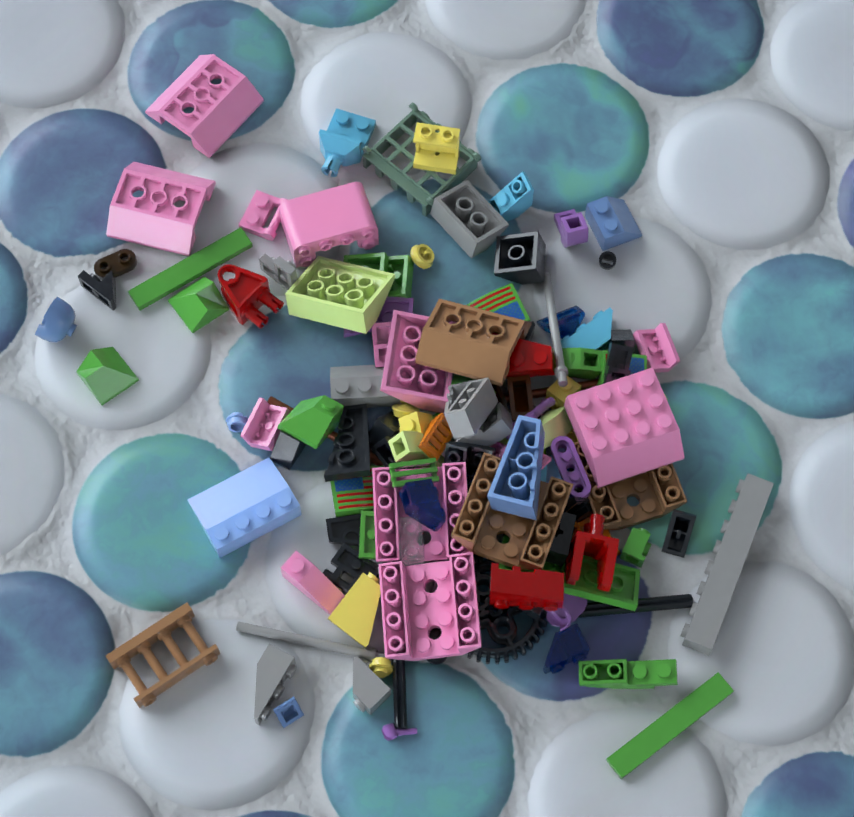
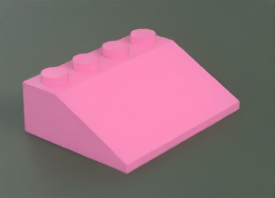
(403, 377)

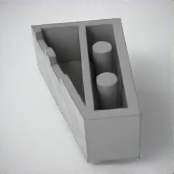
(469, 406)

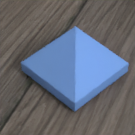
(288, 712)

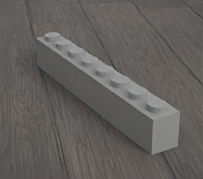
(727, 565)

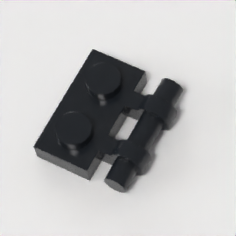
(348, 562)

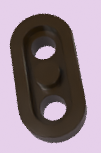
(115, 263)

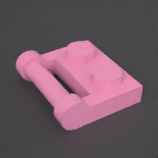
(258, 214)

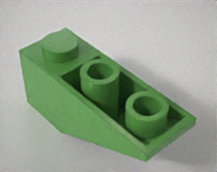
(582, 362)

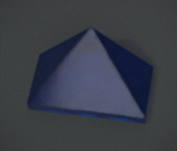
(568, 321)

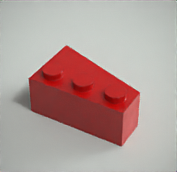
(531, 359)
(526, 588)

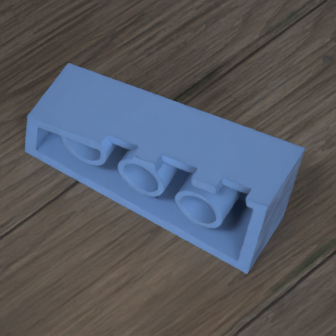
(519, 472)

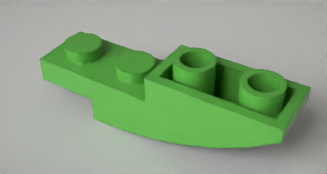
(628, 674)

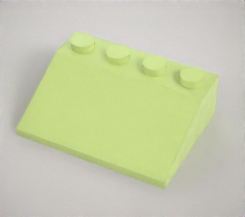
(339, 294)

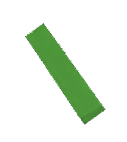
(190, 269)
(669, 725)

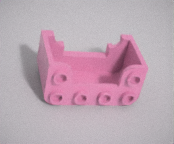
(328, 220)

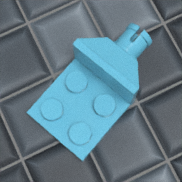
(344, 140)

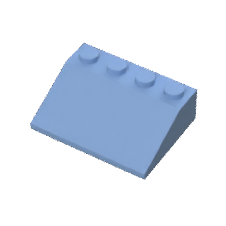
(245, 507)

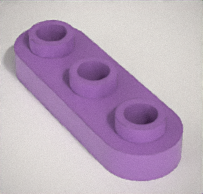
(567, 460)

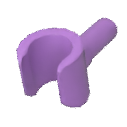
(390, 732)

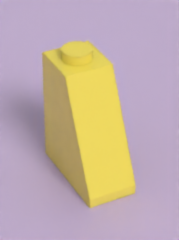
(358, 609)

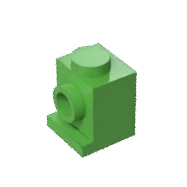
(636, 547)

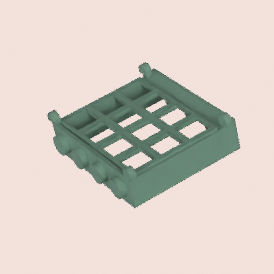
(399, 178)

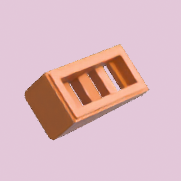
(438, 434)

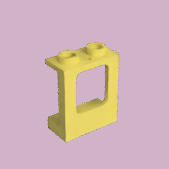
(436, 150)

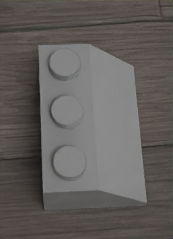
(468, 218)
(359, 386)

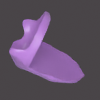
(571, 609)

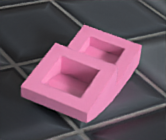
(380, 338)

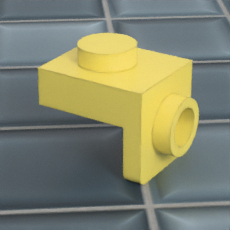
(560, 393)

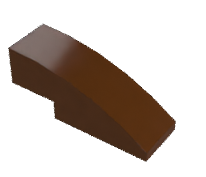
(519, 396)

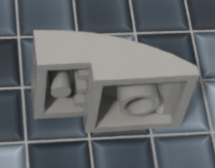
(495, 428)

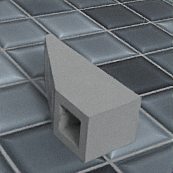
(271, 674)

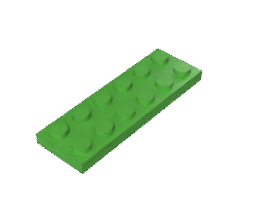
(624, 587)

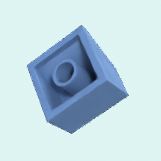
(611, 222)

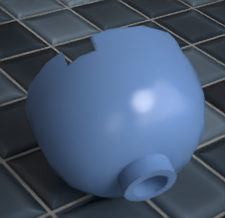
(57, 321)

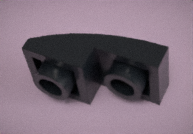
(466, 453)

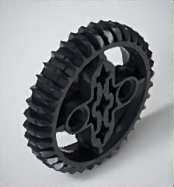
(492, 621)

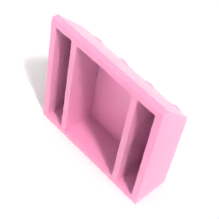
(625, 427)

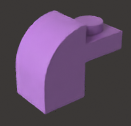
(571, 227)

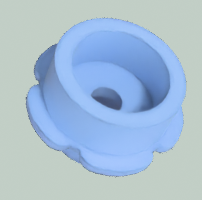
(236, 422)

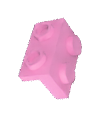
(657, 347)
(262, 425)

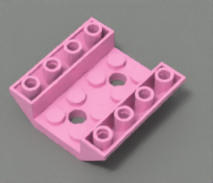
(217, 108)
(153, 217)
(389, 507)
(412, 612)

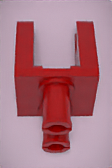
(247, 294)
(595, 545)

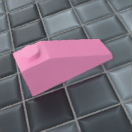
(311, 582)

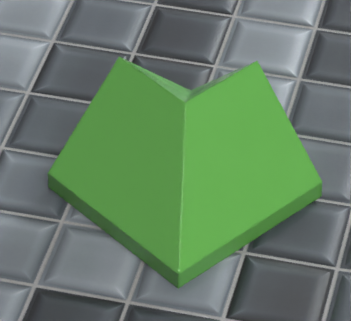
(199, 304)
(106, 374)

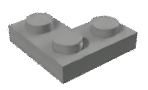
(280, 270)

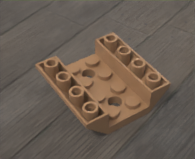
(469, 345)
(656, 490)
(529, 538)

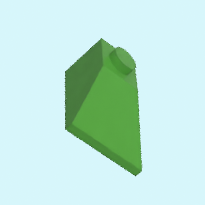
(313, 420)

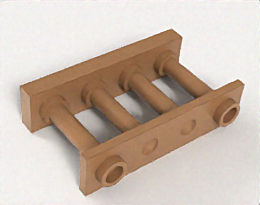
(142, 644)

